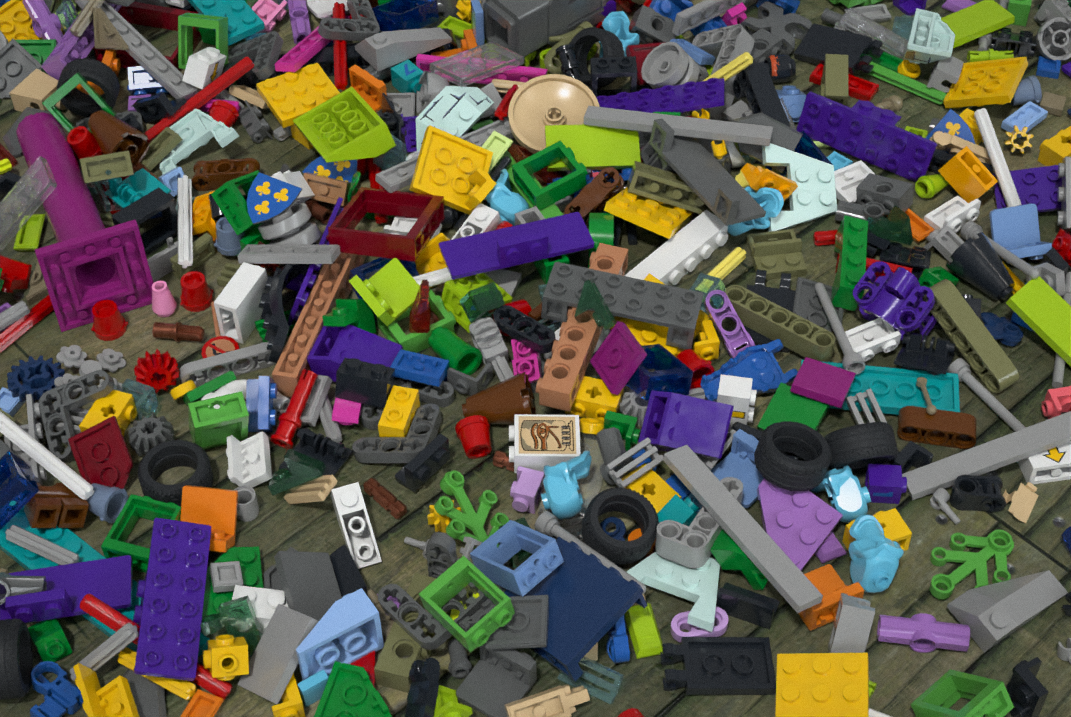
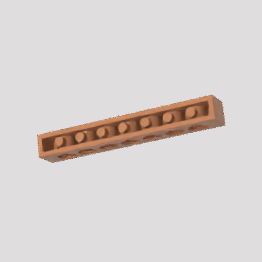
(330, 285)
(577, 340)

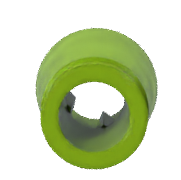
(930, 185)

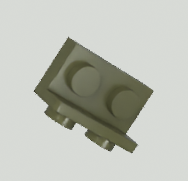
(779, 257)

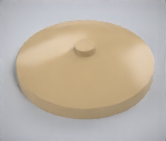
(547, 101)

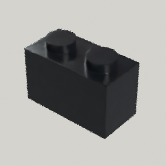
(364, 382)

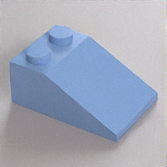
(342, 635)

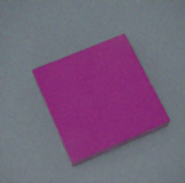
(618, 358)
(823, 382)

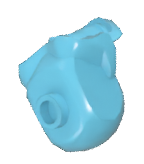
(619, 24)
(504, 200)
(770, 200)
(562, 486)
(847, 493)
(872, 555)

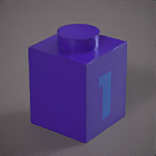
(885, 483)

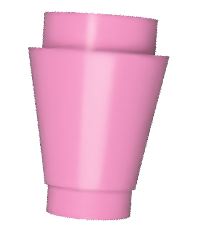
(162, 300)

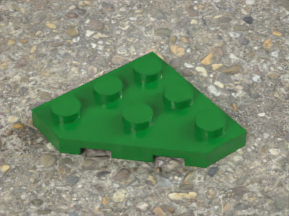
(251, 574)
(350, 694)

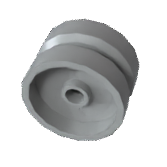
(669, 66)
(291, 227)

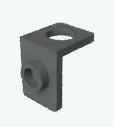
(469, 385)

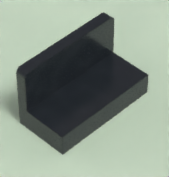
(157, 107)
(747, 605)

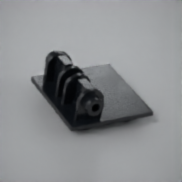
(1023, 38)
(391, 118)
(916, 257)
(932, 360)
(322, 449)

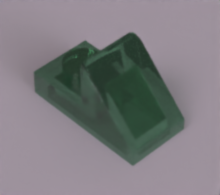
(894, 228)
(592, 297)
(301, 470)

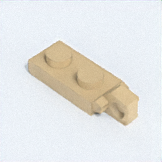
(549, 703)

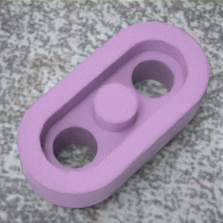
(679, 623)

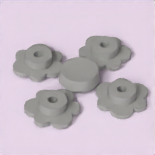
(73, 356)

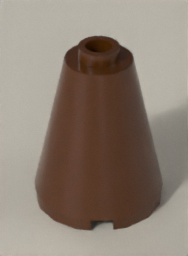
(117, 136)
(502, 400)

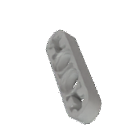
(228, 361)

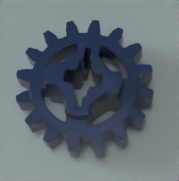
(34, 377)

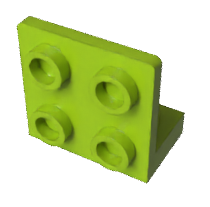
(457, 288)
(388, 291)

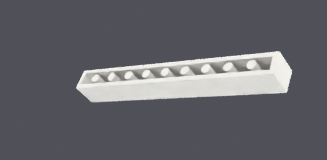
(677, 256)

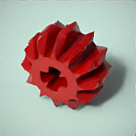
(157, 370)

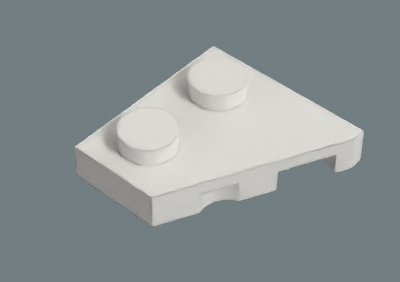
(848, 179)

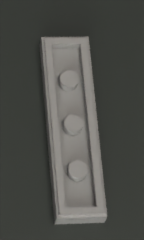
(289, 254)

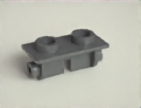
(254, 125)

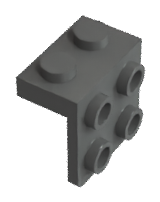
(498, 680)

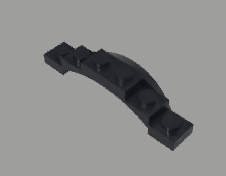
(272, 307)

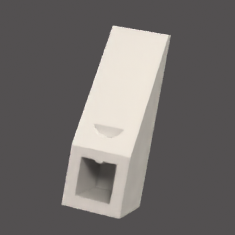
(480, 220)
(355, 525)

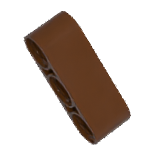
(939, 429)

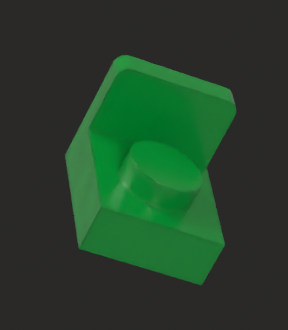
(934, 275)
(627, 426)
(50, 640)

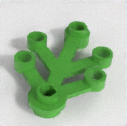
(453, 484)
(972, 561)

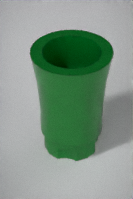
(451, 347)

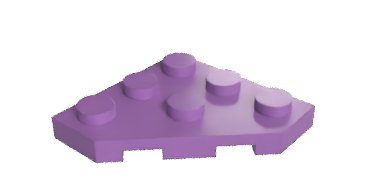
(796, 520)

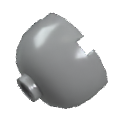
(1054, 39)
(431, 87)

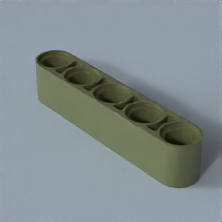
(779, 323)
(972, 337)

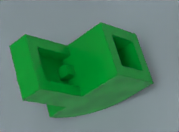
(601, 230)
(352, 312)
(733, 558)

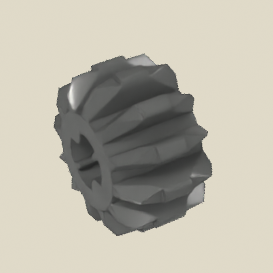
(149, 433)

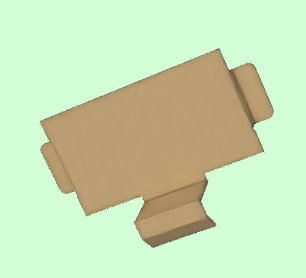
(1022, 501)

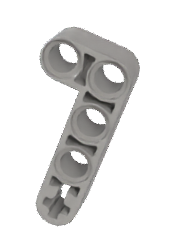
(692, 543)

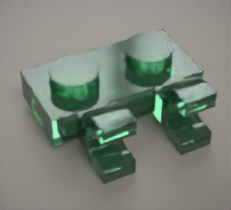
(239, 621)

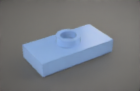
(1028, 115)

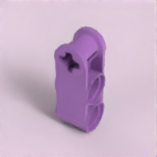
(732, 339)

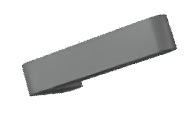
(725, 45)

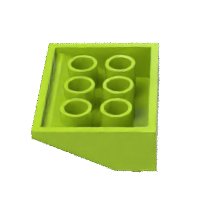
(345, 129)

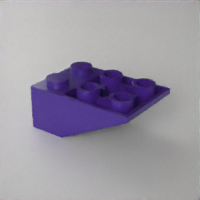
(349, 342)
(686, 420)

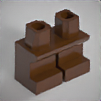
(56, 507)

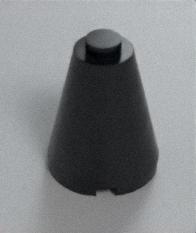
(981, 267)

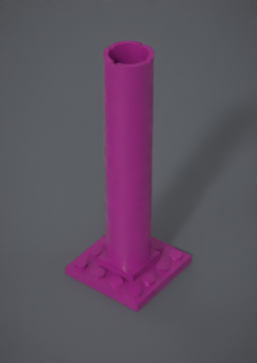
(88, 259)

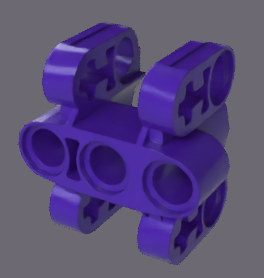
(895, 299)

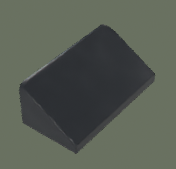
(346, 572)

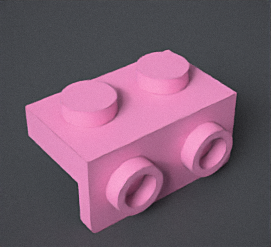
(269, 13)

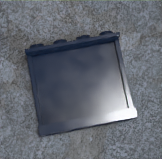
(582, 606)

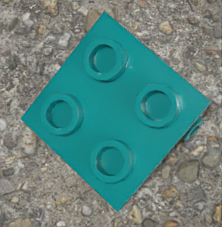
(133, 187)

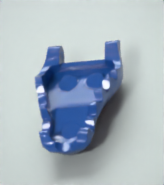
(754, 363)

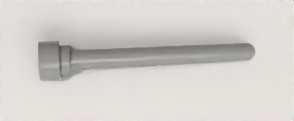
(971, 230)
(852, 360)
(963, 370)
(549, 525)

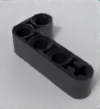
(760, 92)

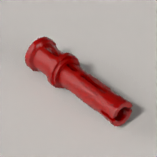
(290, 420)

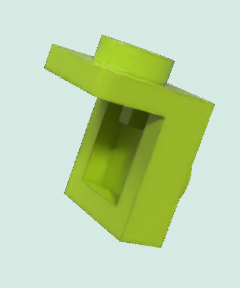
(448, 705)

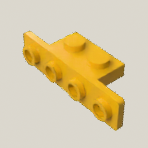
(109, 701)

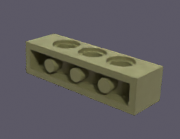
(664, 187)
(390, 668)

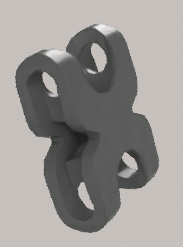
(778, 24)

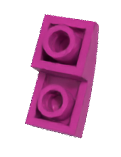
(526, 361)
(346, 411)

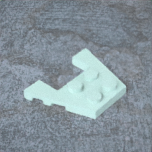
(196, 131)
(815, 190)
(692, 584)

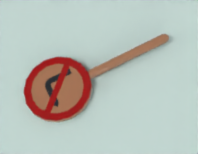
(218, 344)

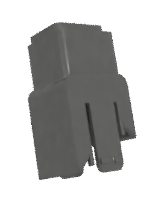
(529, 23)

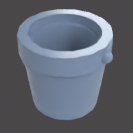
(1027, 90)
(226, 239)
(107, 502)

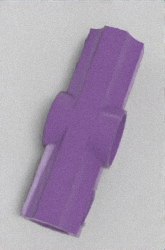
(299, 19)
(43, 22)
(923, 633)

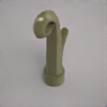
(566, 38)

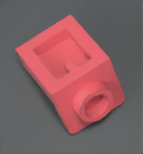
(1056, 401)

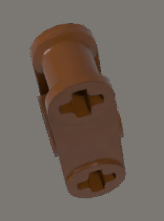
(218, 172)
(596, 194)

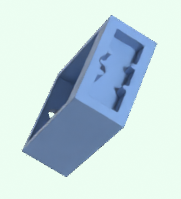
(512, 539)

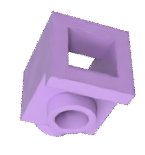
(527, 490)

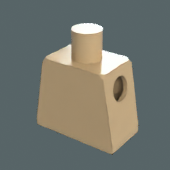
(34, 91)

